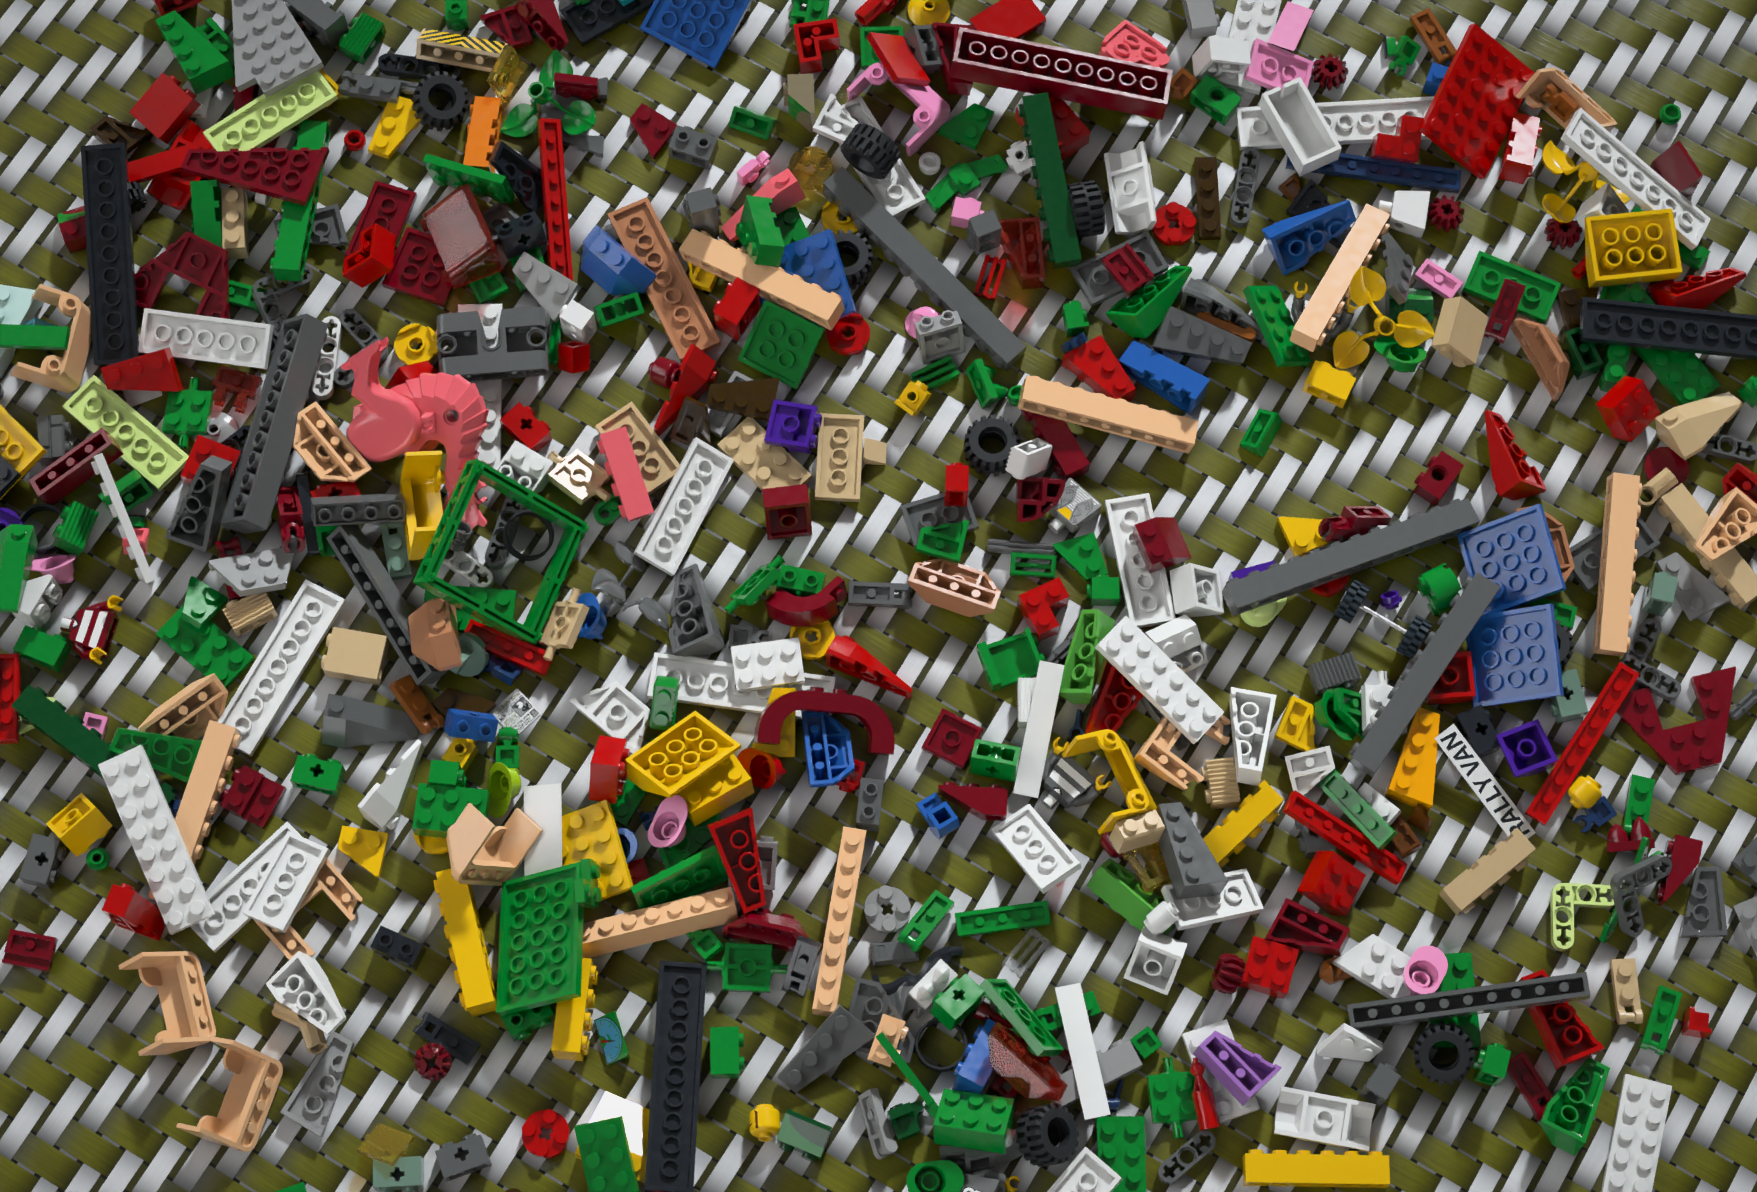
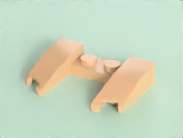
(1158, 759)
(340, 893)

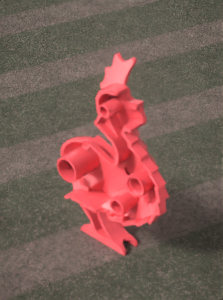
(416, 419)

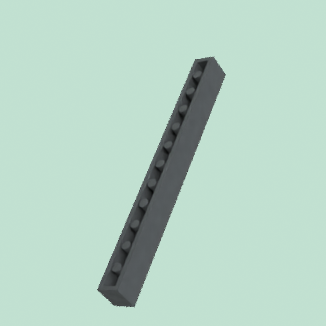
(923, 268)
(1349, 557)

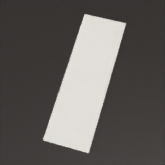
(544, 808)

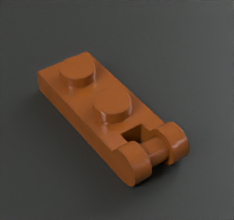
(1433, 36)
(1248, 333)
(416, 704)

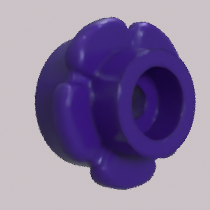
(1390, 600)

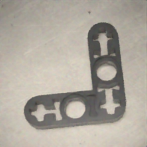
(272, 297)
(362, 325)
(1638, 659)
(1631, 886)

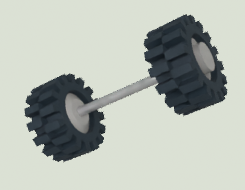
(1353, 601)

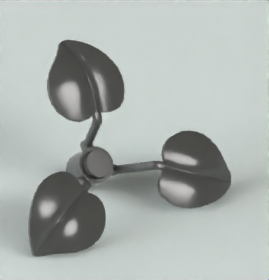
(607, 583)

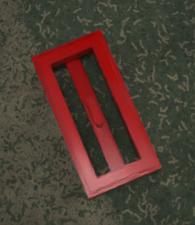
(995, 261)

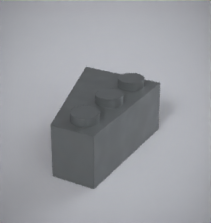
(320, 20)
(703, 211)

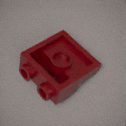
(252, 796)

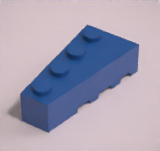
(1165, 377)

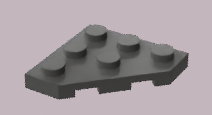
(868, 1006)

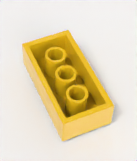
(574, 1019)

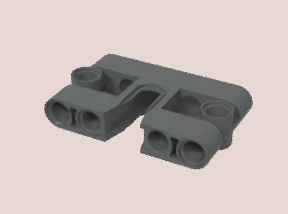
(511, 358)

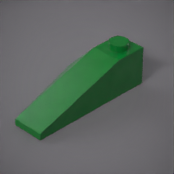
(1146, 310)
(17, 553)
(1573, 1108)

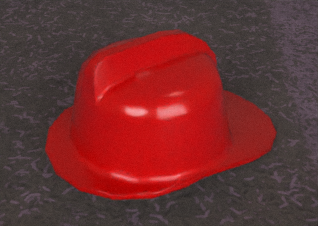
(762, 767)

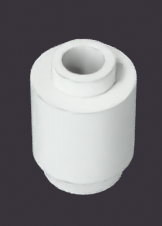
(1161, 917)

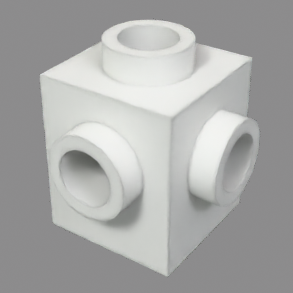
(1015, 153)

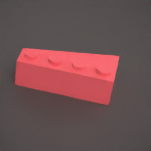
(626, 474)

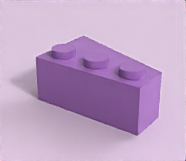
(1234, 1066)

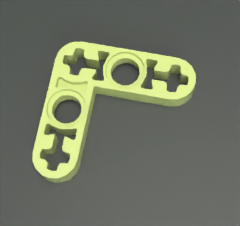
(1573, 900)

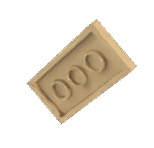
(652, 455)
(839, 458)
(763, 463)

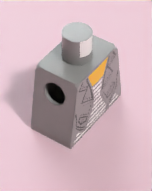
(1073, 509)

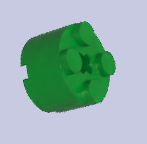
(1440, 588)

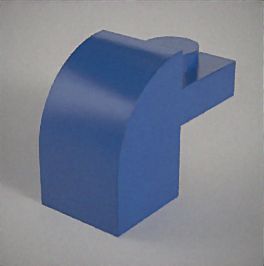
(938, 815)

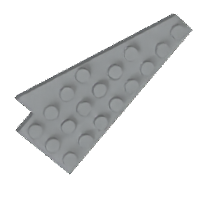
(269, 46)

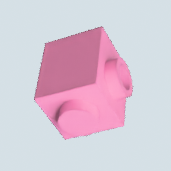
(963, 210)

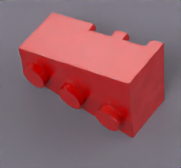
(1099, 369)

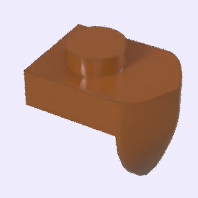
(1182, 85)
(1330, 973)

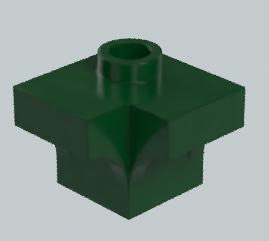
(904, 1119)

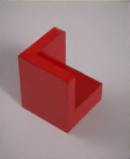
(574, 356)
(1695, 1023)

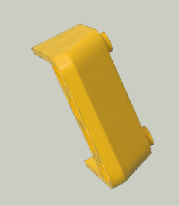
(423, 505)
(1124, 768)

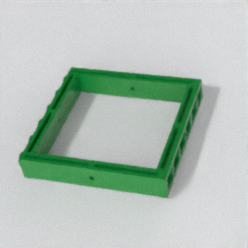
(557, 570)

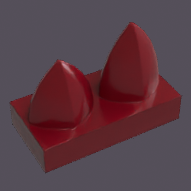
(1618, 840)

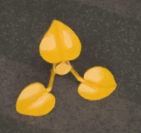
(1559, 163)
(1408, 332)

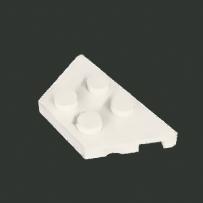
(616, 713)
(1376, 966)

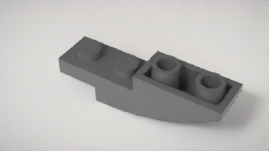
(978, 1160)

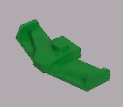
(964, 179)

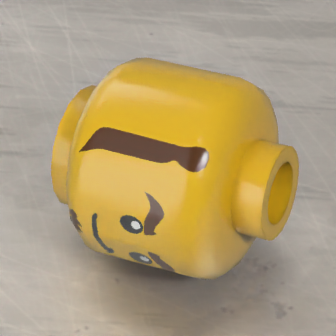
(764, 1122)

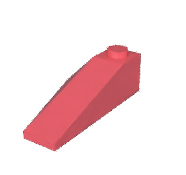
(783, 190)

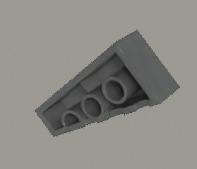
(1195, 338)
(202, 508)
(1187, 856)

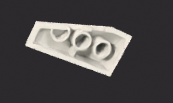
(385, 801)
(307, 991)

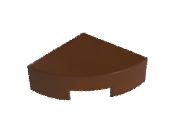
(1290, 187)
(1420, 818)

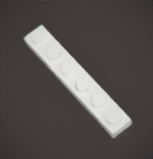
(117, 509)

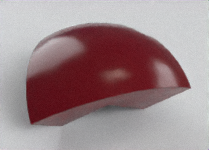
(1037, 496)

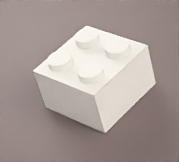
(1155, 961)

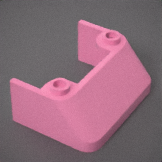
(931, 109)

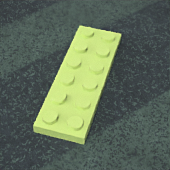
(271, 116)
(143, 444)

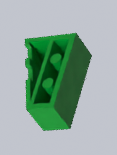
(207, 210)
(759, 233)

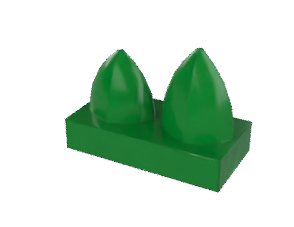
(980, 378)

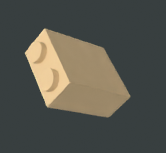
(1459, 331)
(355, 656)

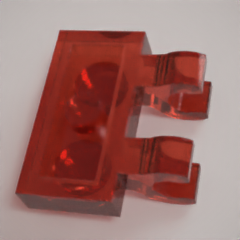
(236, 382)

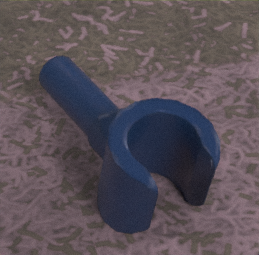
(1077, 724)
(1114, 1102)

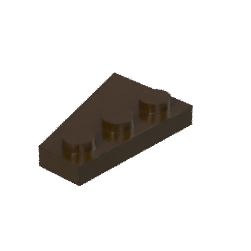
(744, 398)

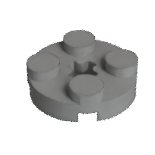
(890, 922)

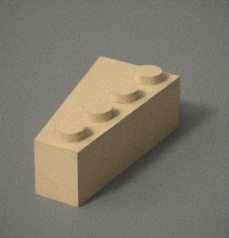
(1487, 872)

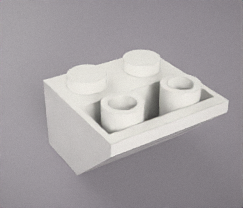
(526, 467)
(38, 600)
(1180, 642)

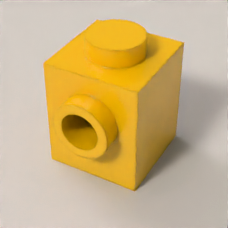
(461, 751)

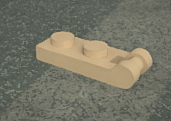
(1626, 990)

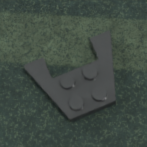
(584, 143)

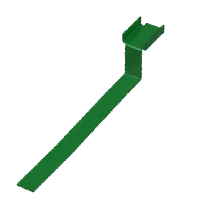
(931, 1106)

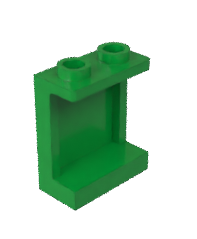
(1010, 659)

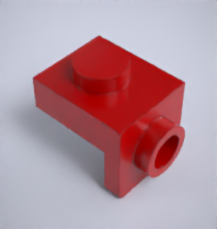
(852, 781)

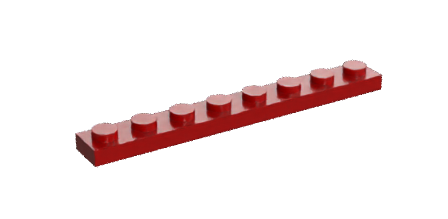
(555, 196)
(1582, 744)

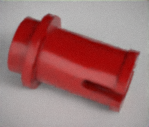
(1580, 269)

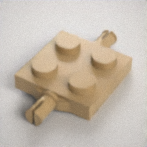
(578, 476)
(563, 624)

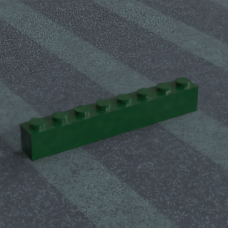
(1050, 181)
(69, 732)

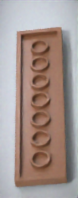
(671, 291)

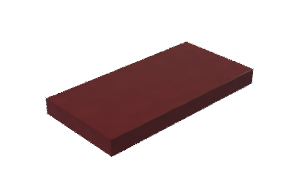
(387, 207)

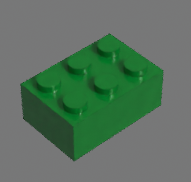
(441, 806)
(974, 1121)

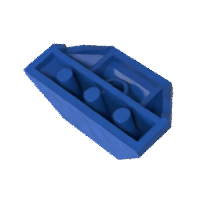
(613, 265)
(826, 749)

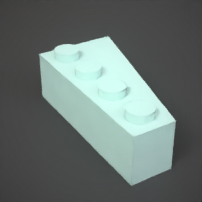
(16, 309)

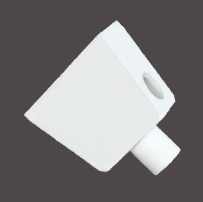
(1407, 211)

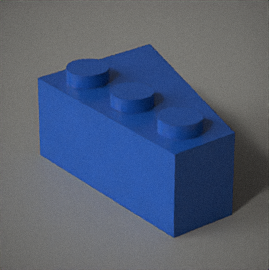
(976, 1069)

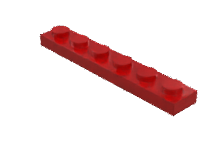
(1344, 837)

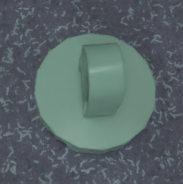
(472, 654)

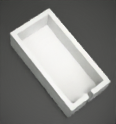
(1300, 126)

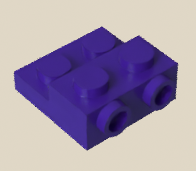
(793, 426)

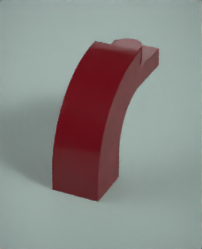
(807, 610)

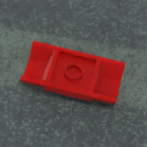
(175, 188)

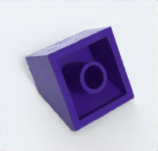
(1527, 749)

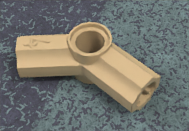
(1658, 486)
(312, 1035)

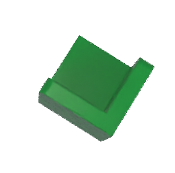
(323, 544)

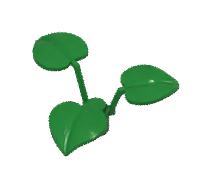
(522, 120)

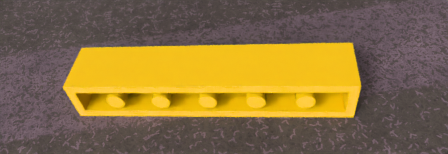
(1316, 1169)

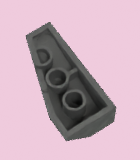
(1205, 298)
(694, 622)
(358, 723)

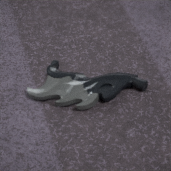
(899, 989)

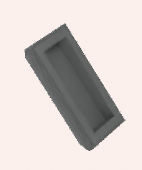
(892, 953)

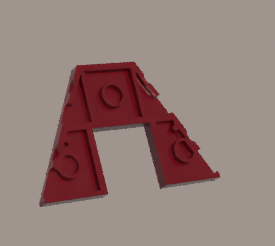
(194, 261)
(1692, 744)

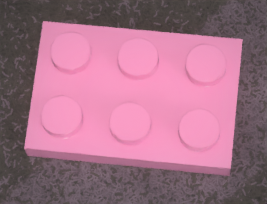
(1275, 66)

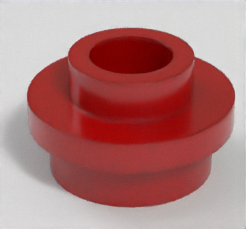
(352, 135)

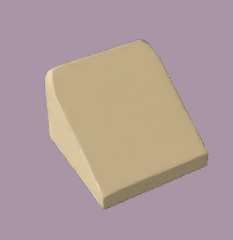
(874, 452)

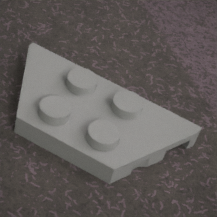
(255, 571)

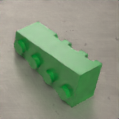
(197, 58)

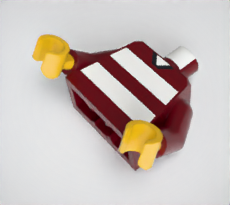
(93, 629)

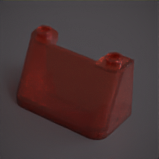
(461, 238)

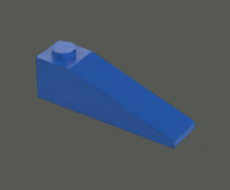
(1301, 236)

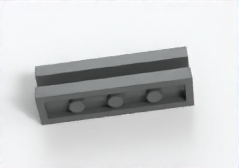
(357, 509)

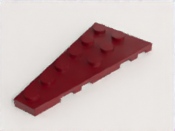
(266, 171)

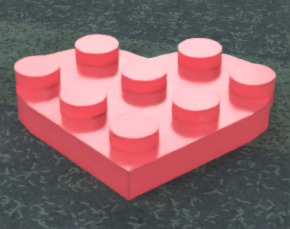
(1134, 45)

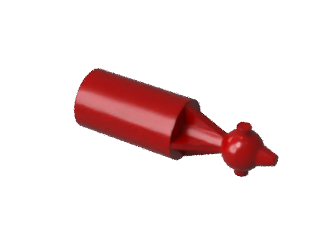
(1203, 1099)

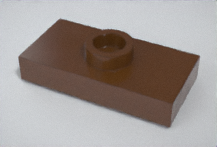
(1405, 841)

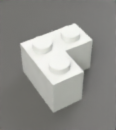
(1220, 56)

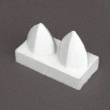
(932, 983)

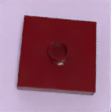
(952, 739)

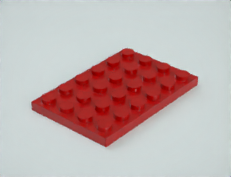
(1476, 101)

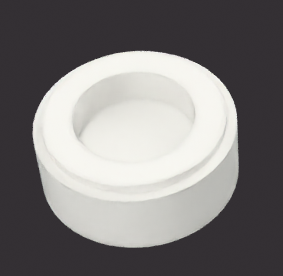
(929, 163)

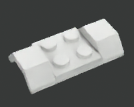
(1131, 190)
(1323, 1118)

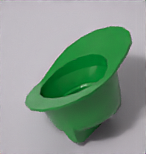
(1398, 357)
(1329, 719)
(935, 1177)

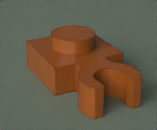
(1561, 104)

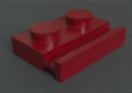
(576, 86)
(1127, 269)
(29, 950)

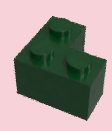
(1583, 355)

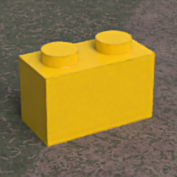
(1329, 383)

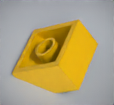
(79, 825)

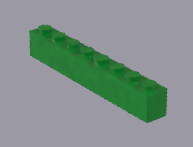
(298, 220)

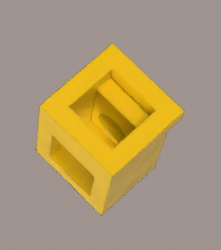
(922, 396)

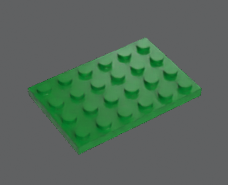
(539, 940)

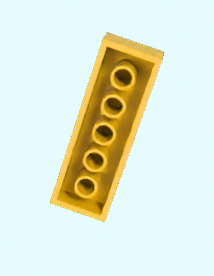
(468, 944)

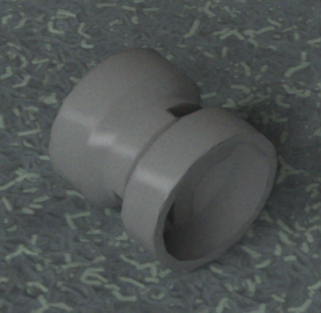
(459, 540)

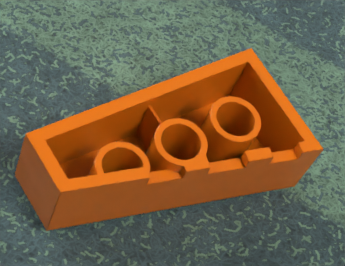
(483, 132)

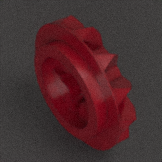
(443, 1061)

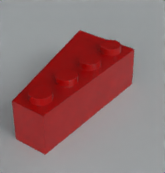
(740, 856)

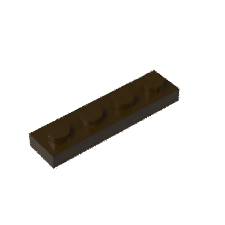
(1207, 198)

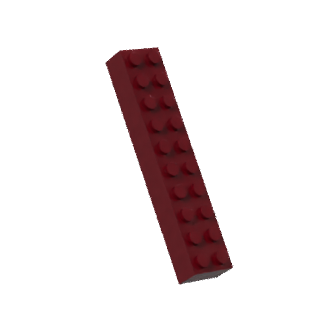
(1061, 73)

